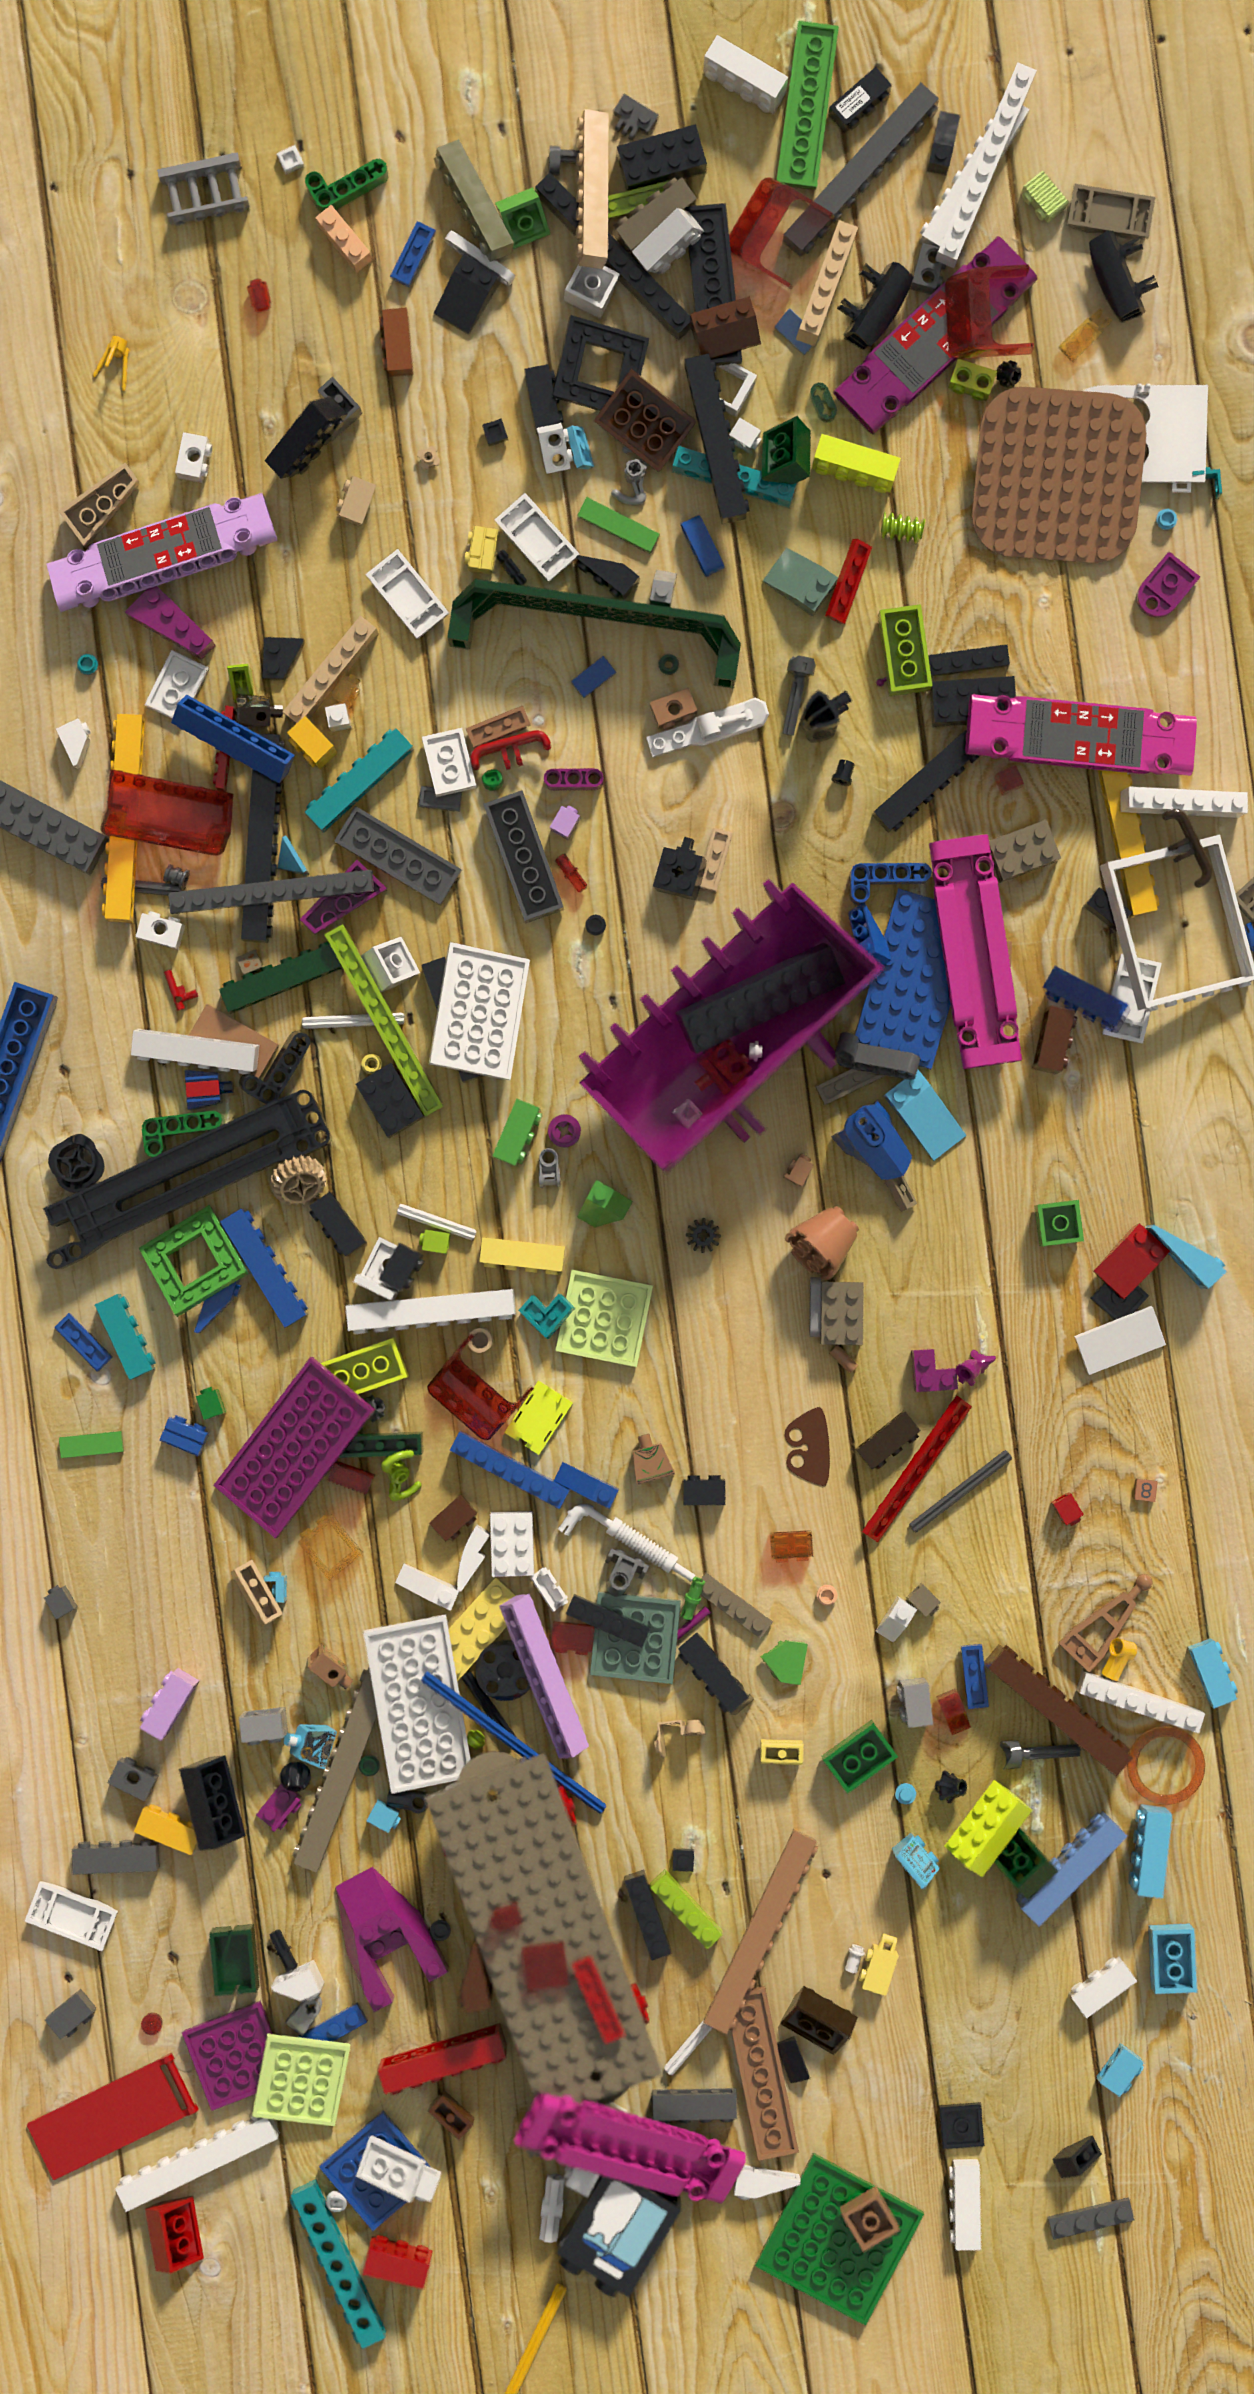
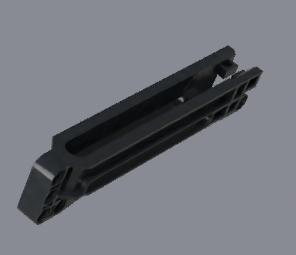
(98, 1209)

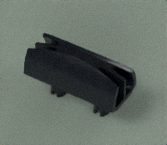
(1115, 278)
(880, 305)
(821, 715)

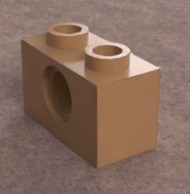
(681, 699)

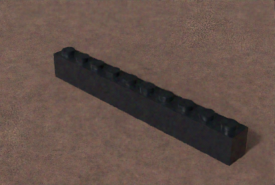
(632, 274)
(261, 849)

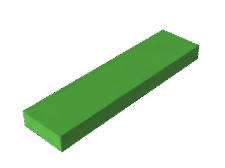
(618, 525)

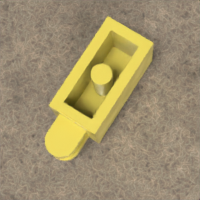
(879, 1966)

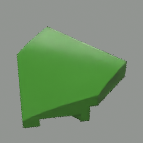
(787, 1661)

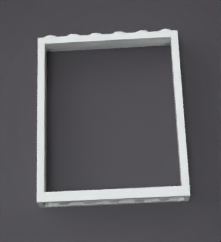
(1231, 910)

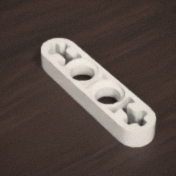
(463, 246)

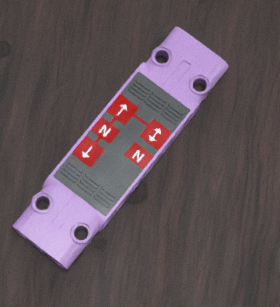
(161, 552)

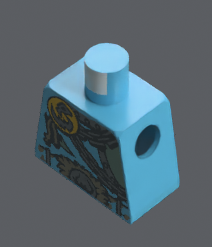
(311, 1743)

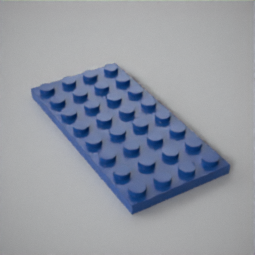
(911, 993)

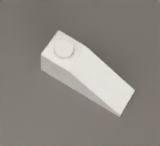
(428, 1586)
(758, 2182)

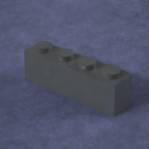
(115, 1857)
(695, 2105)

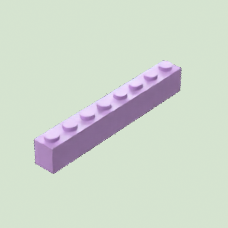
(544, 1676)

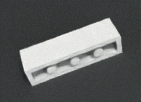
(966, 2204)

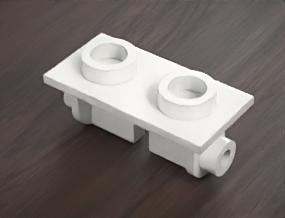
(546, 1586)

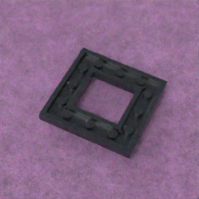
(583, 332)

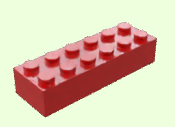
(442, 2059)

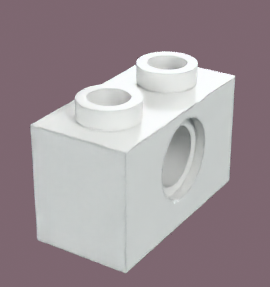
(191, 445)
(170, 938)

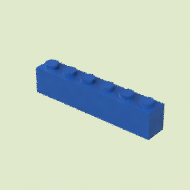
(232, 738)
(264, 1267)
(509, 1469)

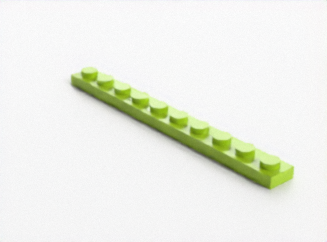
(384, 1020)

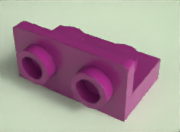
(278, 1807)

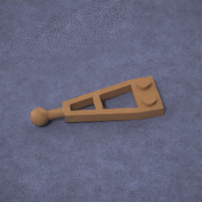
(1081, 1649)

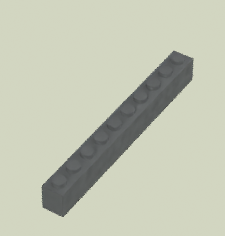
(862, 168)

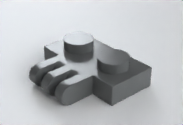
(634, 117)

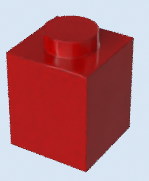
(1067, 1509)

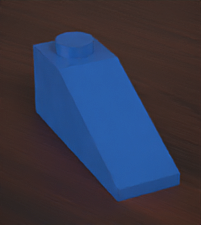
(216, 1304)
(586, 1485)

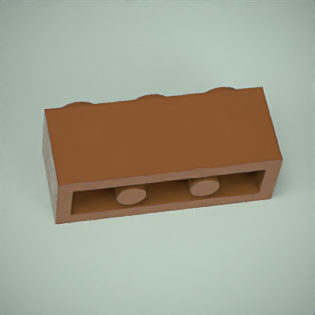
(396, 342)

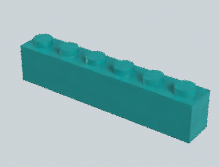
(359, 780)

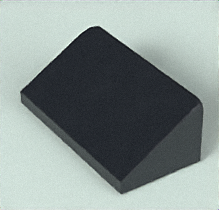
(793, 2060)

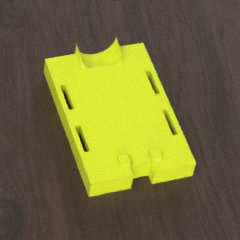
(538, 1417)

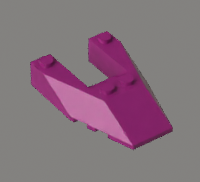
(377, 1923)

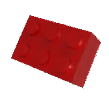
(398, 2261)

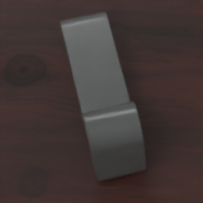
(875, 1059)

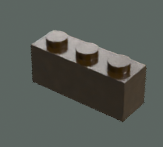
(888, 1440)

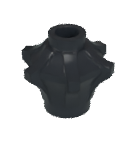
(950, 1787)

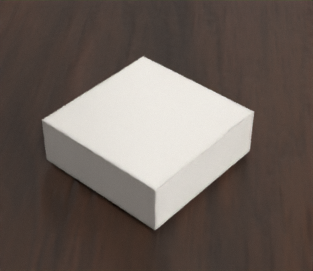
(290, 159)

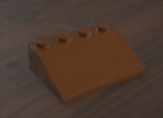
(645, 420)
(477, 1984)

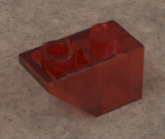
(953, 1711)

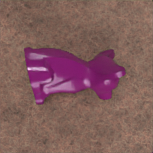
(971, 1368)

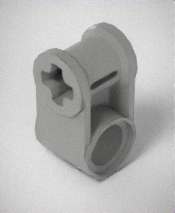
(549, 1170)
(303, 2015)

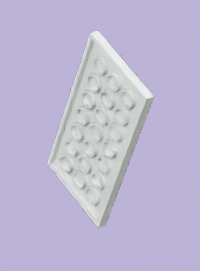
(418, 1728)

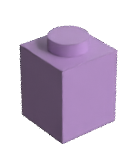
(565, 821)

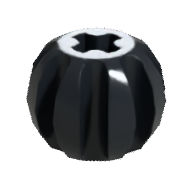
(295, 1776)

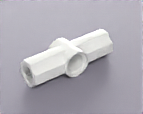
(552, 2208)

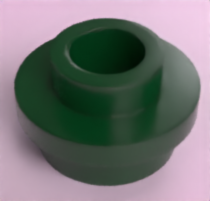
(668, 658)

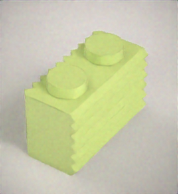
(1044, 197)

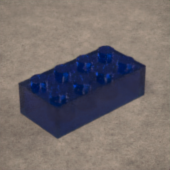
(1086, 999)

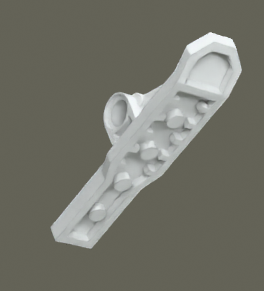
(711, 727)

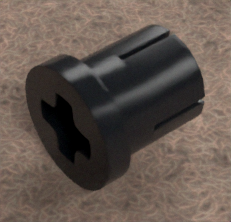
(843, 773)

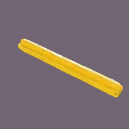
(536, 2339)

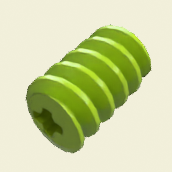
(902, 528)

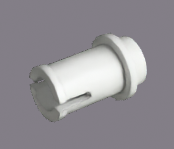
(854, 1958)

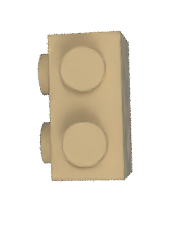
(355, 501)

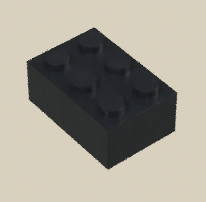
(390, 1100)

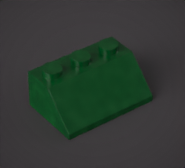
(786, 452)

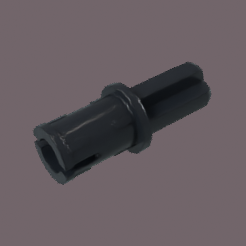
(283, 1950)

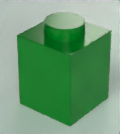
(210, 1403)

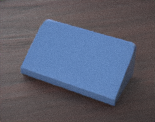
(789, 328)

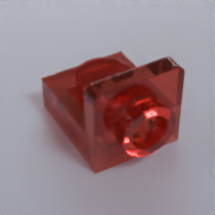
(506, 1917)

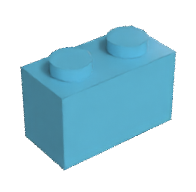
(1120, 2070)

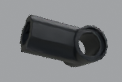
(405, 1800)

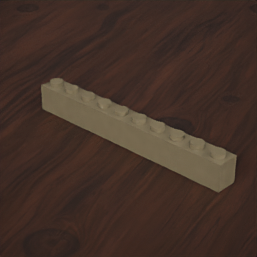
(338, 1777)

